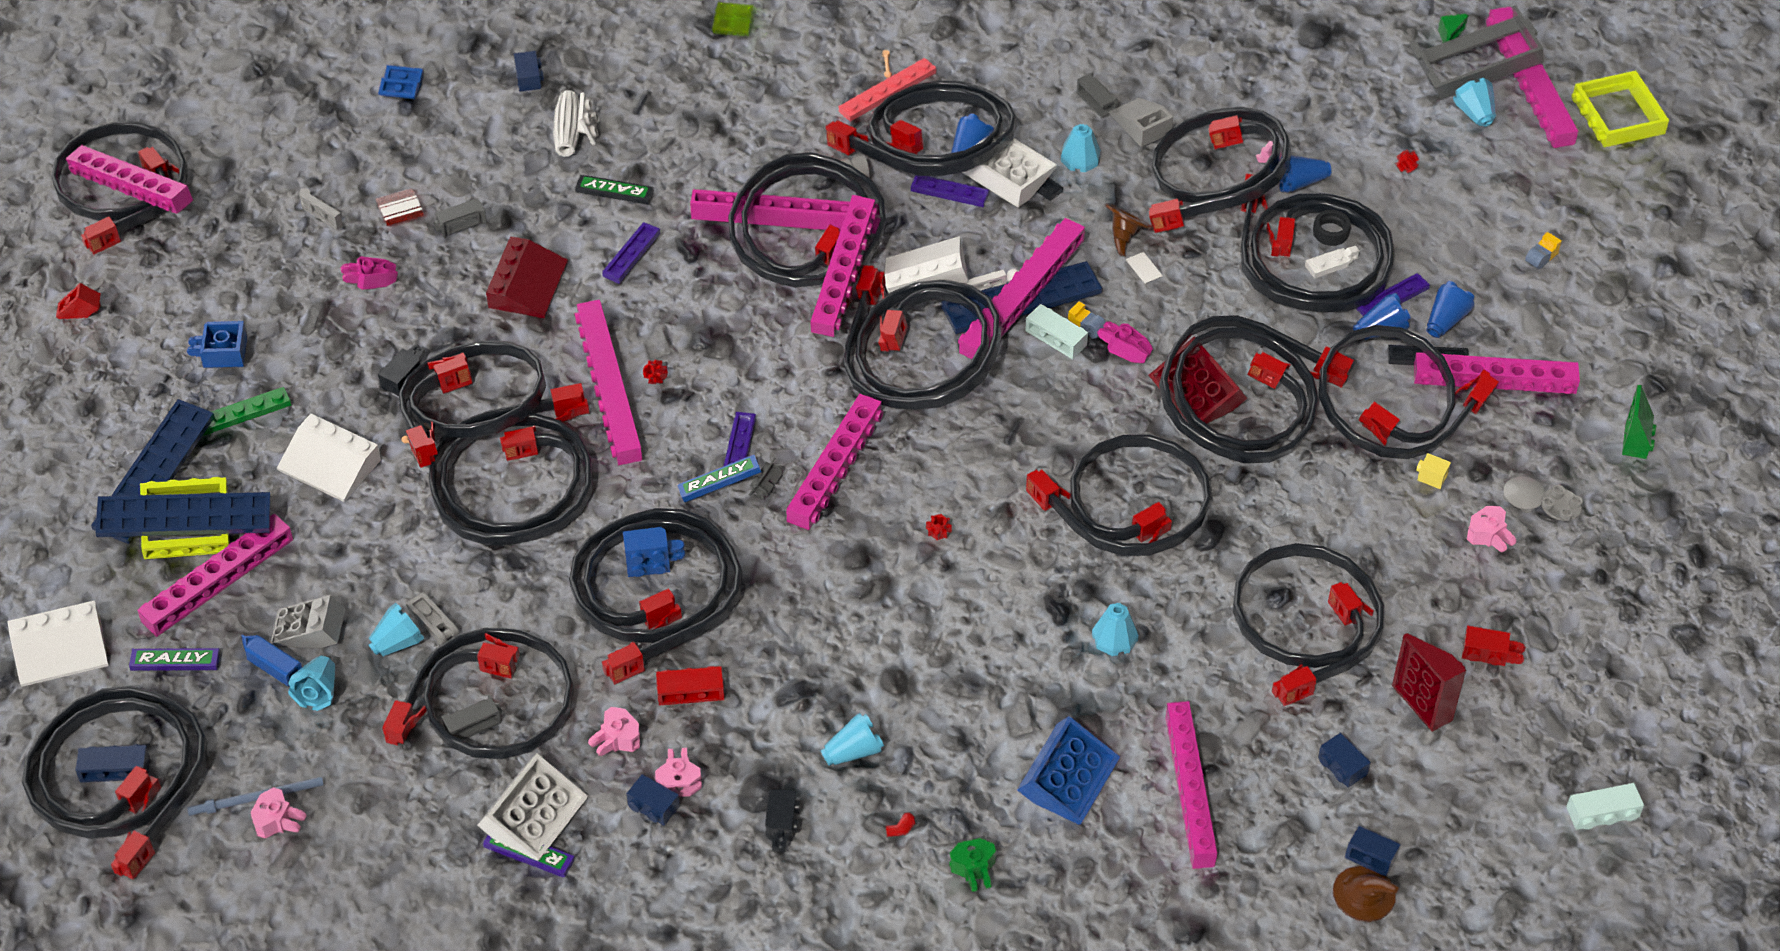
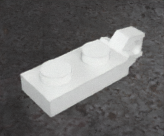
(1331, 261)

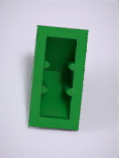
(1452, 26)

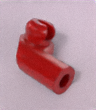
(903, 827)

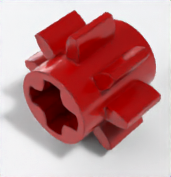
(1407, 161)
(655, 372)
(938, 526)

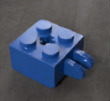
(221, 344)
(650, 551)

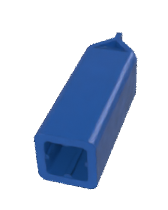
(270, 658)

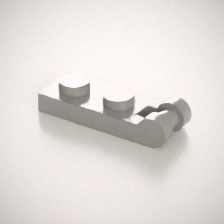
(320, 209)
(432, 618)

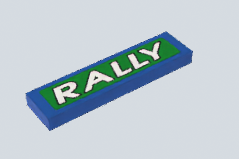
(719, 478)

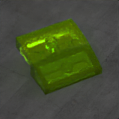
(733, 19)

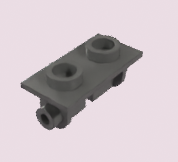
(761, 485)

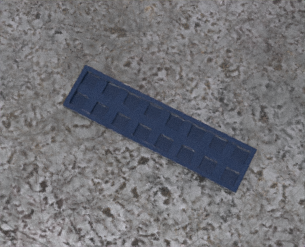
(1066, 286)
(165, 450)
(183, 514)

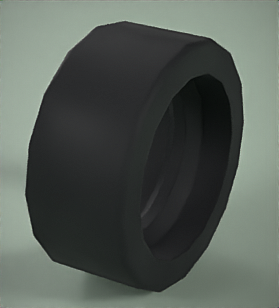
(1334, 217)

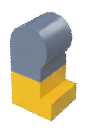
(1544, 251)
(1083, 318)

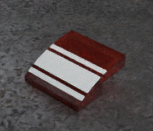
(399, 207)

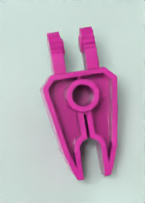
(370, 273)
(1125, 342)

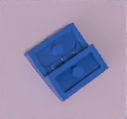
(401, 82)

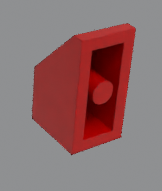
(79, 303)

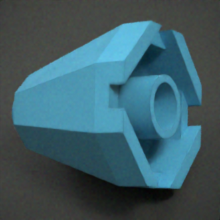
(1477, 101)
(1081, 149)
(1115, 631)
(394, 632)
(314, 684)

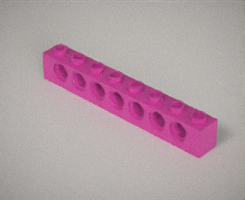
(129, 179)
(846, 252)
(1510, 372)
(834, 462)
(213, 576)
(1191, 785)

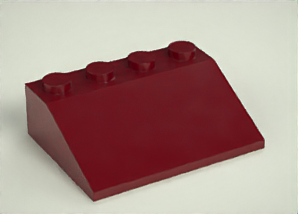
(525, 278)
(1204, 385)
(1428, 681)

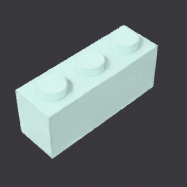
(1056, 331)
(1605, 806)

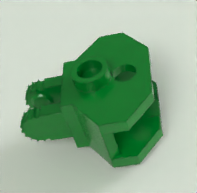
(973, 863)

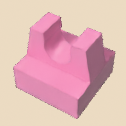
(1266, 153)

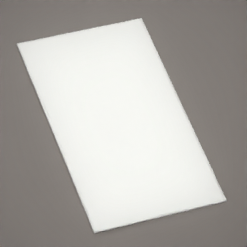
(1144, 267)

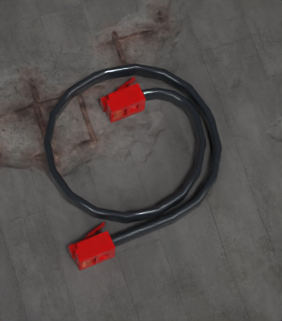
(1224, 130)

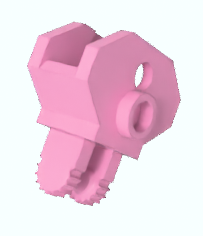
(1490, 529)
(618, 731)
(679, 773)
(275, 814)

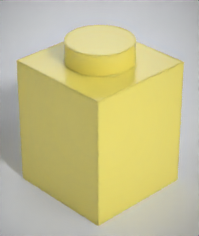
(1433, 470)

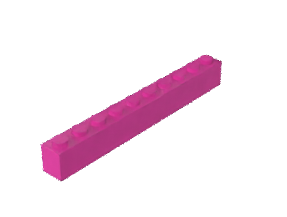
(1537, 87)
(773, 210)
(1027, 282)
(609, 383)

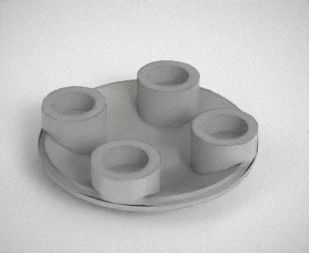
(1523, 493)
(1561, 503)

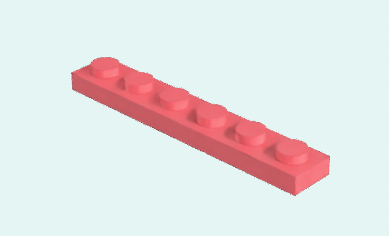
(876, 95)

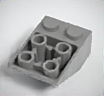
(1143, 120)
(309, 624)

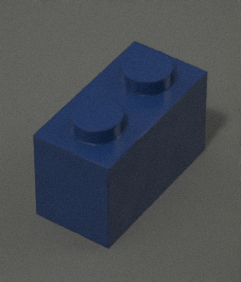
(527, 71)
(1343, 760)
(652, 800)
(1372, 851)

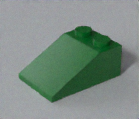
(1639, 427)

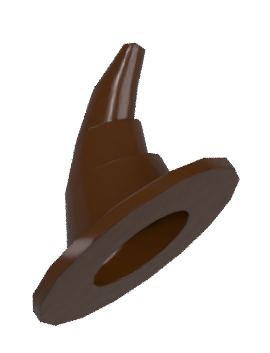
(1124, 227)
(1364, 894)

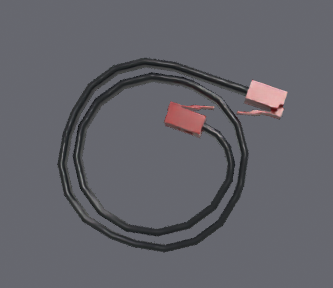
(908, 139)
(760, 181)
(1303, 299)
(893, 332)
(1264, 369)
(517, 444)
(660, 608)
(134, 791)

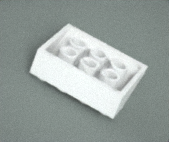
(1014, 172)
(933, 262)
(329, 457)
(58, 643)
(533, 809)

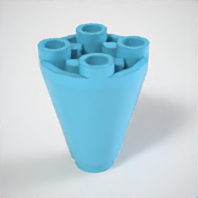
(852, 742)

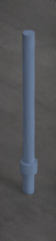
(211, 806)

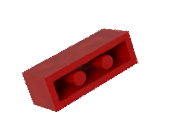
(689, 685)

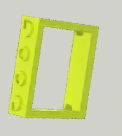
(1632, 81)
(184, 546)

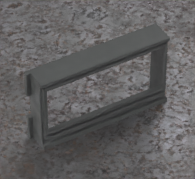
(1476, 39)

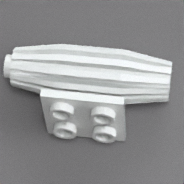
(571, 120)

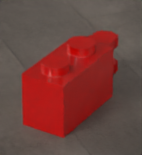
(1491, 647)

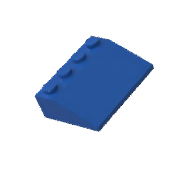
(1069, 771)

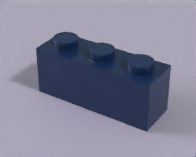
(110, 762)

